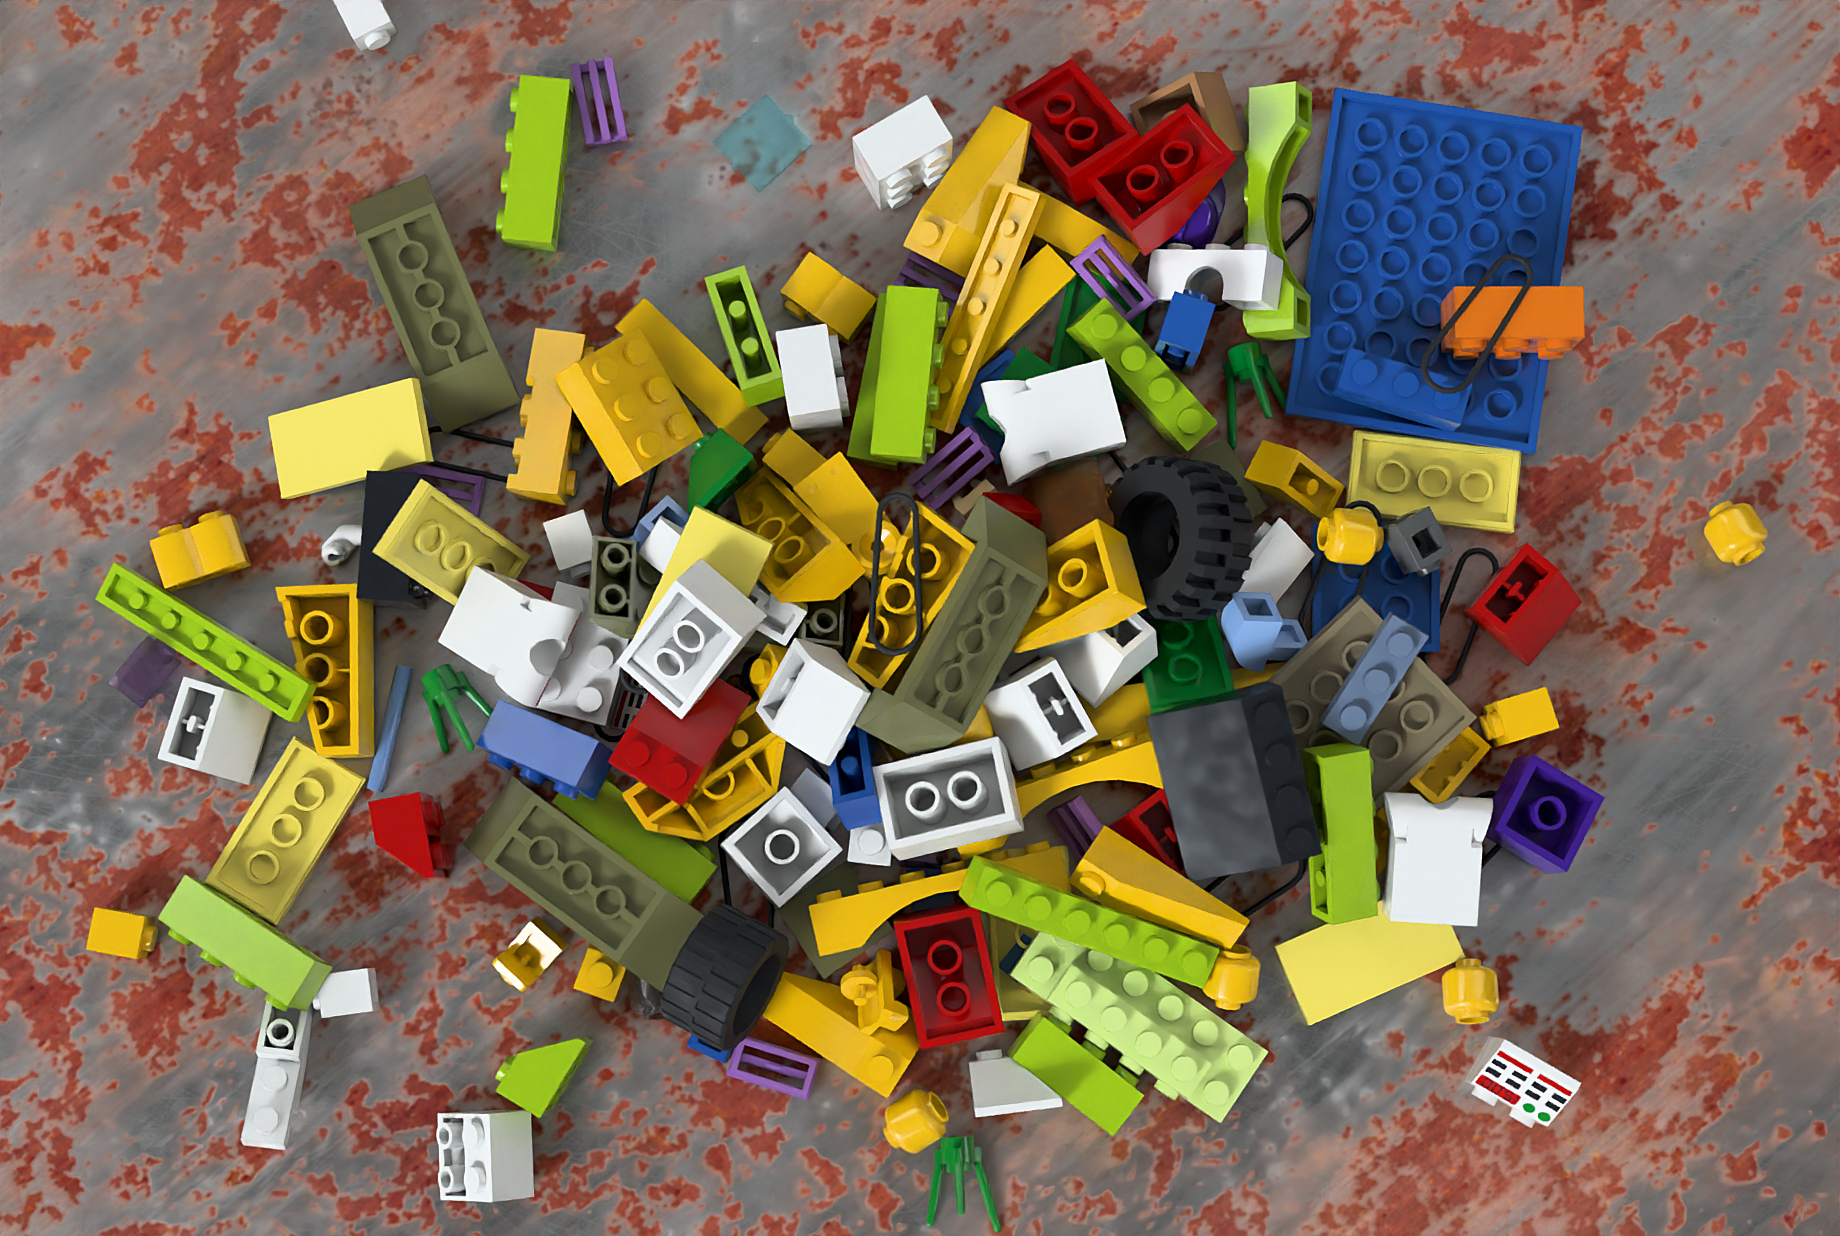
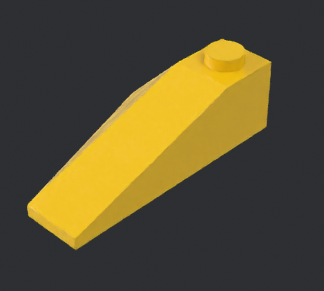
(964, 200)
(807, 555)
(1144, 887)
(830, 1026)

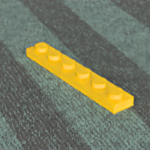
(984, 298)

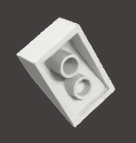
(690, 637)

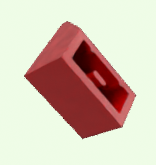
(1524, 603)
(1151, 829)
(410, 832)

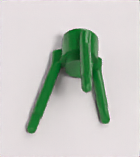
(1249, 366)
(444, 688)
(958, 1155)

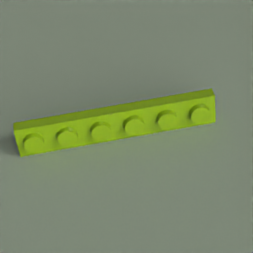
(206, 642)

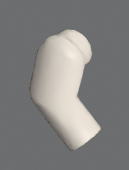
(341, 544)

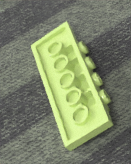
(1144, 1021)

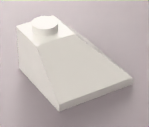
(1005, 1086)

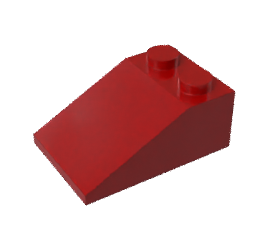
(1071, 127)
(1161, 178)
(676, 752)
(948, 974)

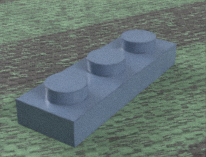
(1374, 678)

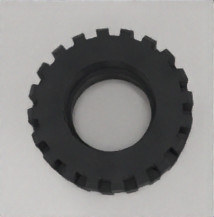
(1212, 535)

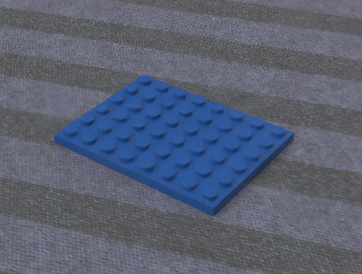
(1403, 215)

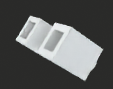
(1248, 275)

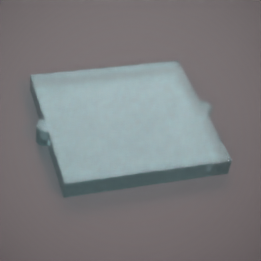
(762, 143)

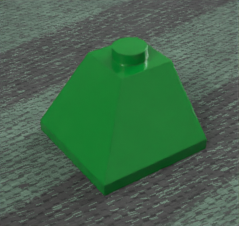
(717, 470)

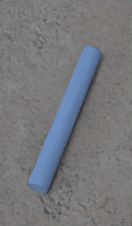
(389, 728)

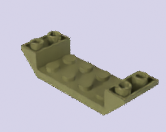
(433, 305)
(626, 582)
(967, 637)
(583, 882)

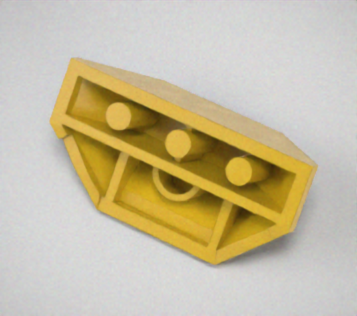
(737, 784)

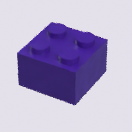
(1542, 814)

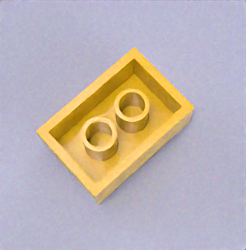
(628, 406)

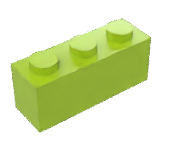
(745, 336)
(1076, 1072)

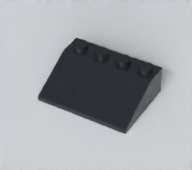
(1234, 782)

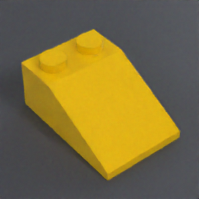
(1087, 589)

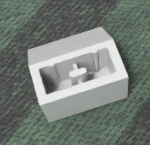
(1276, 560)
(1106, 658)
(813, 700)
(1037, 714)
(215, 731)
(485, 1155)

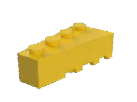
(551, 431)
(943, 557)
(336, 651)

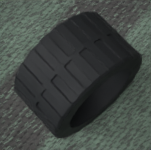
(724, 977)

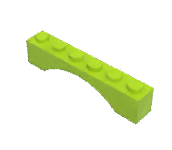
(1278, 128)
(1086, 923)

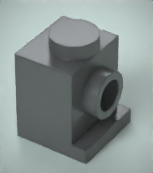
(1417, 542)

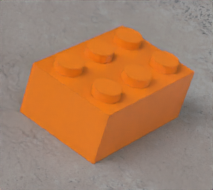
(1544, 323)

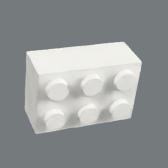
(903, 153)
(809, 369)
(586, 674)
(948, 798)

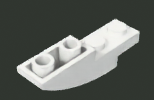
(781, 618)
(277, 1077)

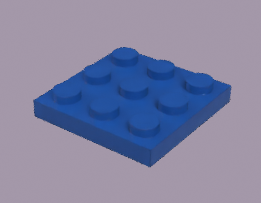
(1385, 590)

